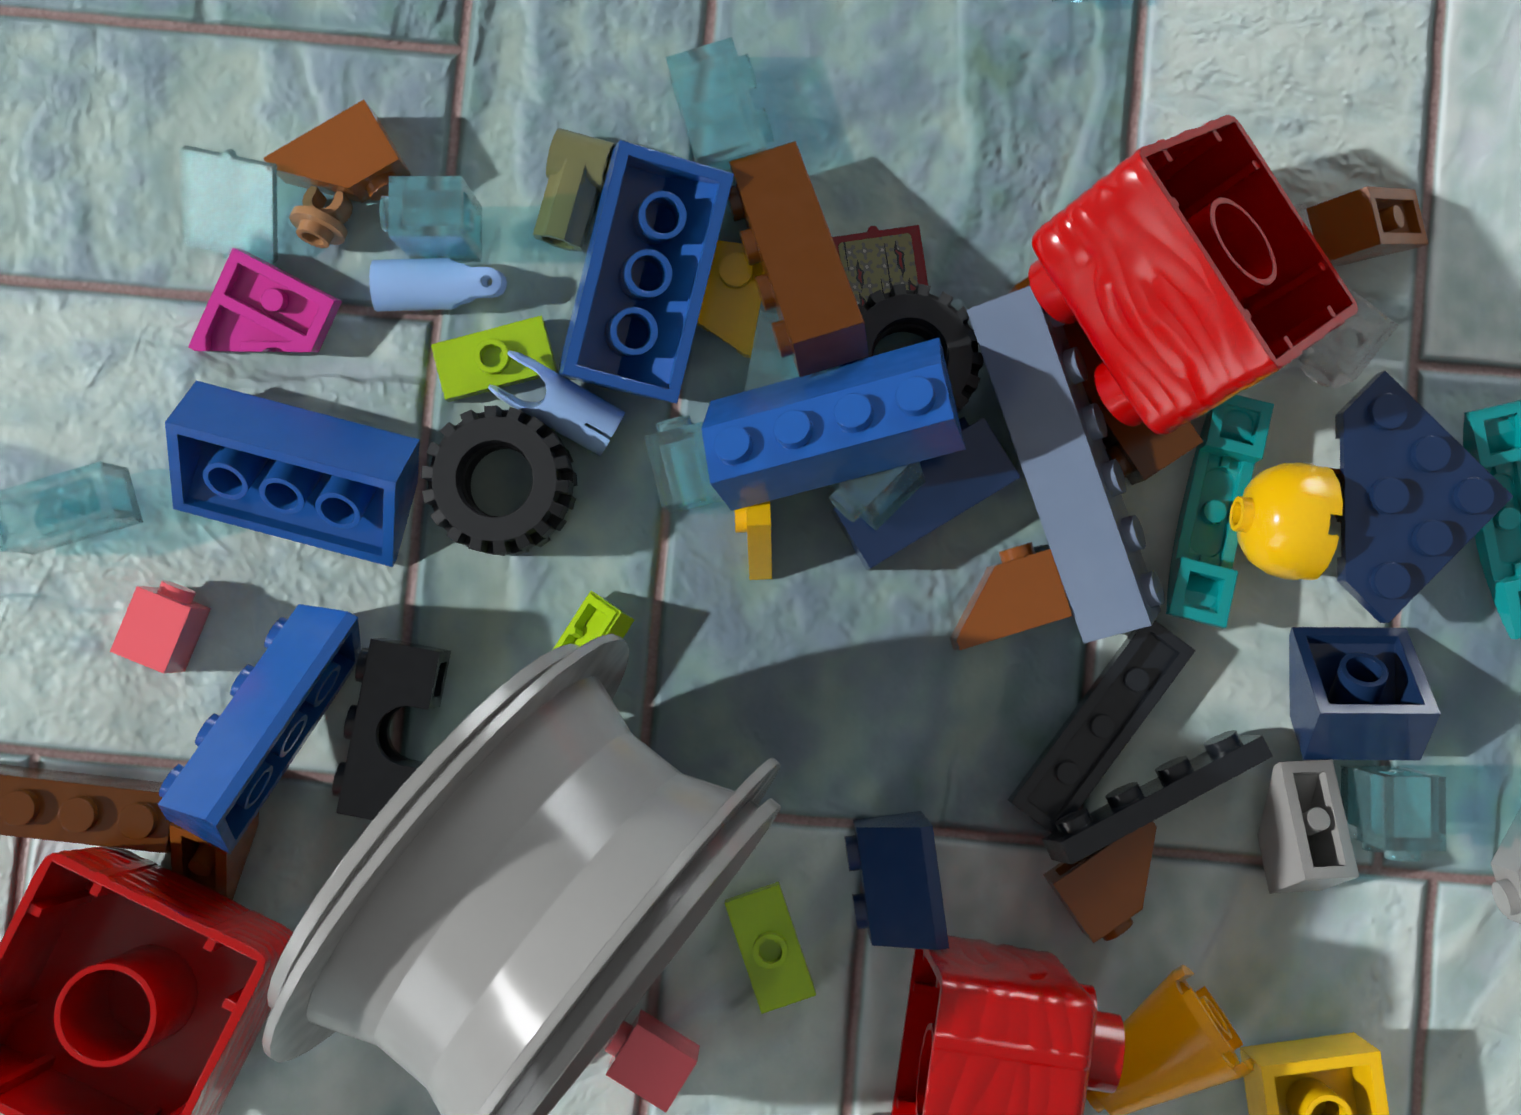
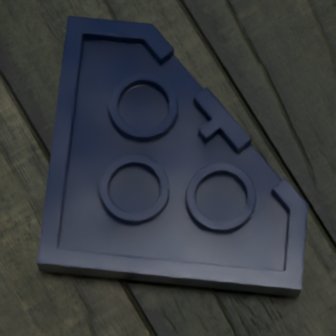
(1405, 496)

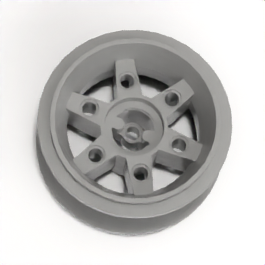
(515, 894)

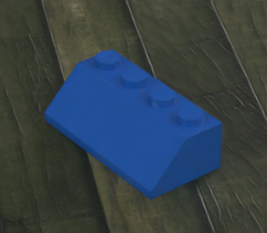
(645, 273)
(832, 426)
(291, 472)
(262, 726)

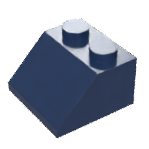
(1359, 694)
(898, 881)

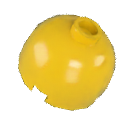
(1286, 520)

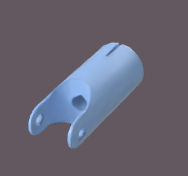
(430, 284)
(567, 408)

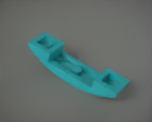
(1495, 442)
(1204, 543)

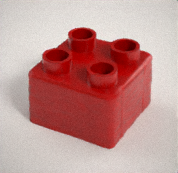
(1187, 276)
(128, 989)
(1002, 1035)

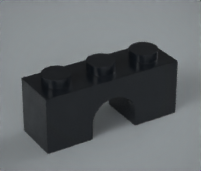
(391, 677)

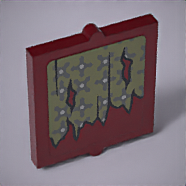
(882, 259)

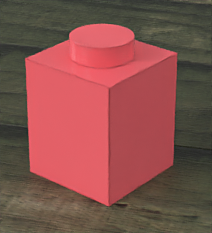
(161, 627)
(651, 1059)

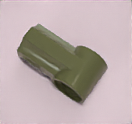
(575, 178)

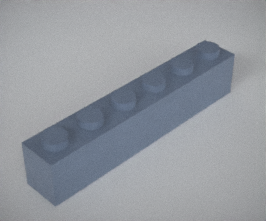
(1068, 466)

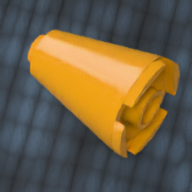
(1173, 1048)

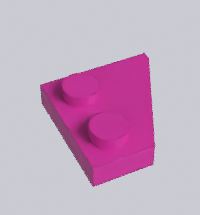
(263, 310)

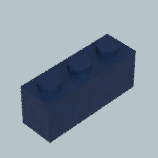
(950, 488)

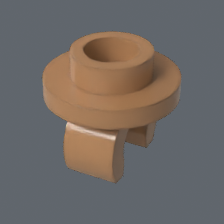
(318, 224)

